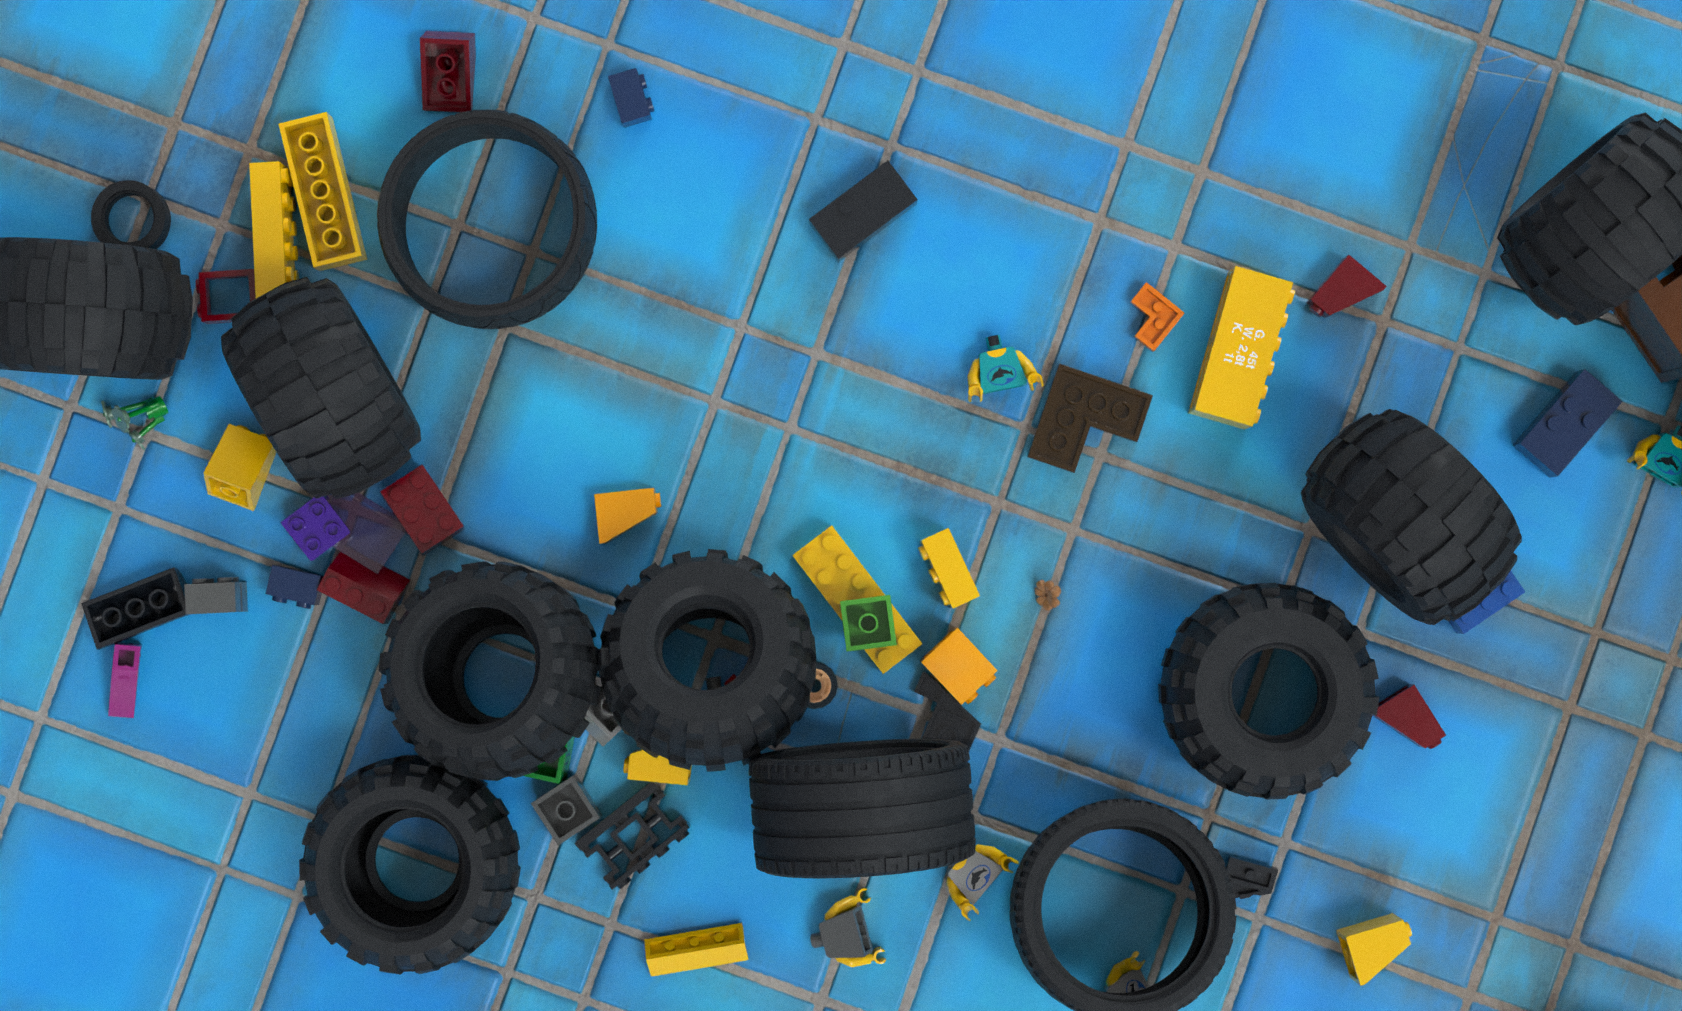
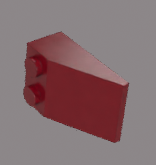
(447, 70)

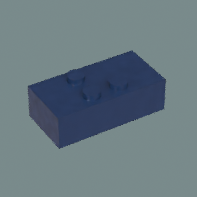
(1567, 423)

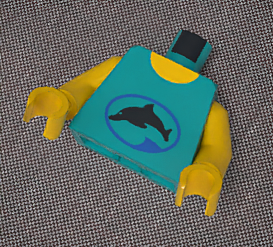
(1000, 370)
(1661, 457)

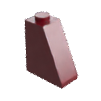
(1343, 288)
(1411, 717)

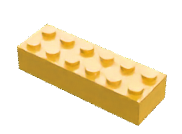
(322, 191)
(272, 226)
(842, 578)

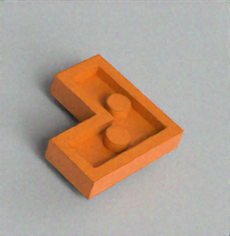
(1161, 313)

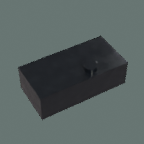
(863, 211)

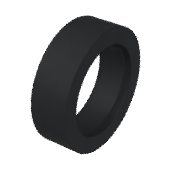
(119, 190)

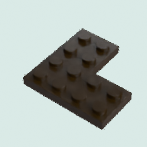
(1082, 402)

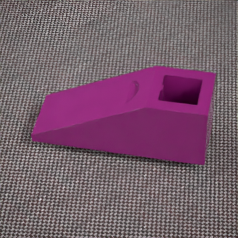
(124, 679)

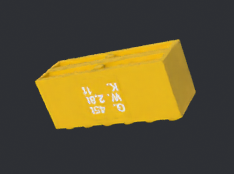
(1241, 348)

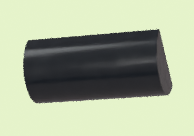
(136, 608)

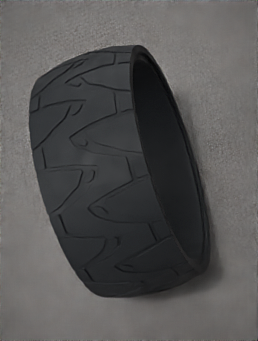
(429, 146)

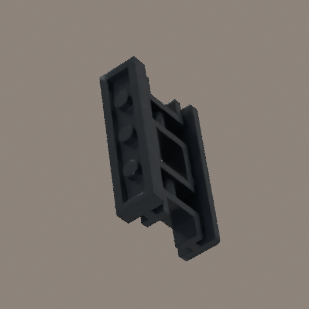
(622, 820)

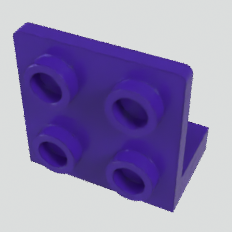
(315, 527)

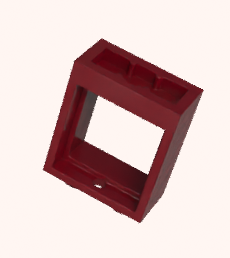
(203, 289)

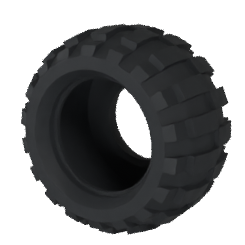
(1600, 223)
(92, 308)
(320, 388)
(1411, 516)
(430, 660)
(1199, 690)
(721, 722)
(358, 906)

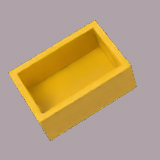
(948, 569)

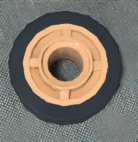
(828, 687)

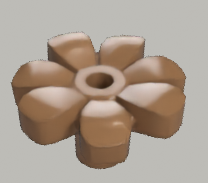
(1047, 594)

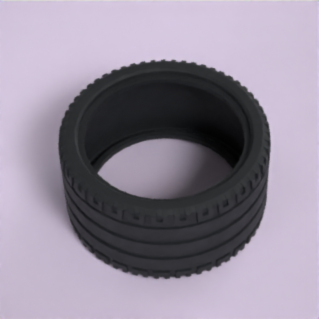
(862, 808)
(1206, 871)

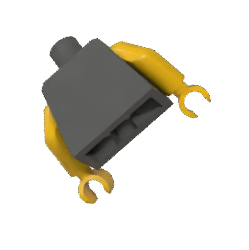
(846, 933)

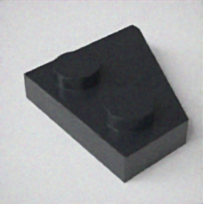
(1250, 877)

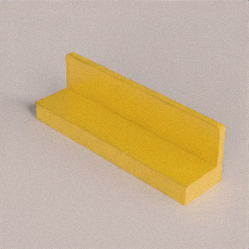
(696, 949)

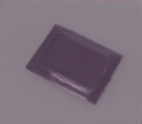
(373, 531)

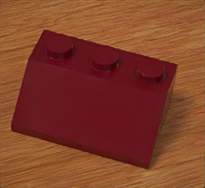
(363, 589)

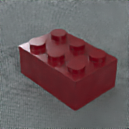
(422, 510)

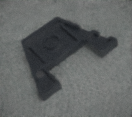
(949, 717)

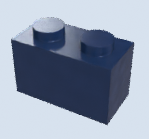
(630, 97)
(294, 585)

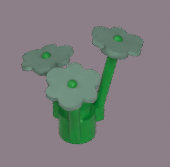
(152, 408)

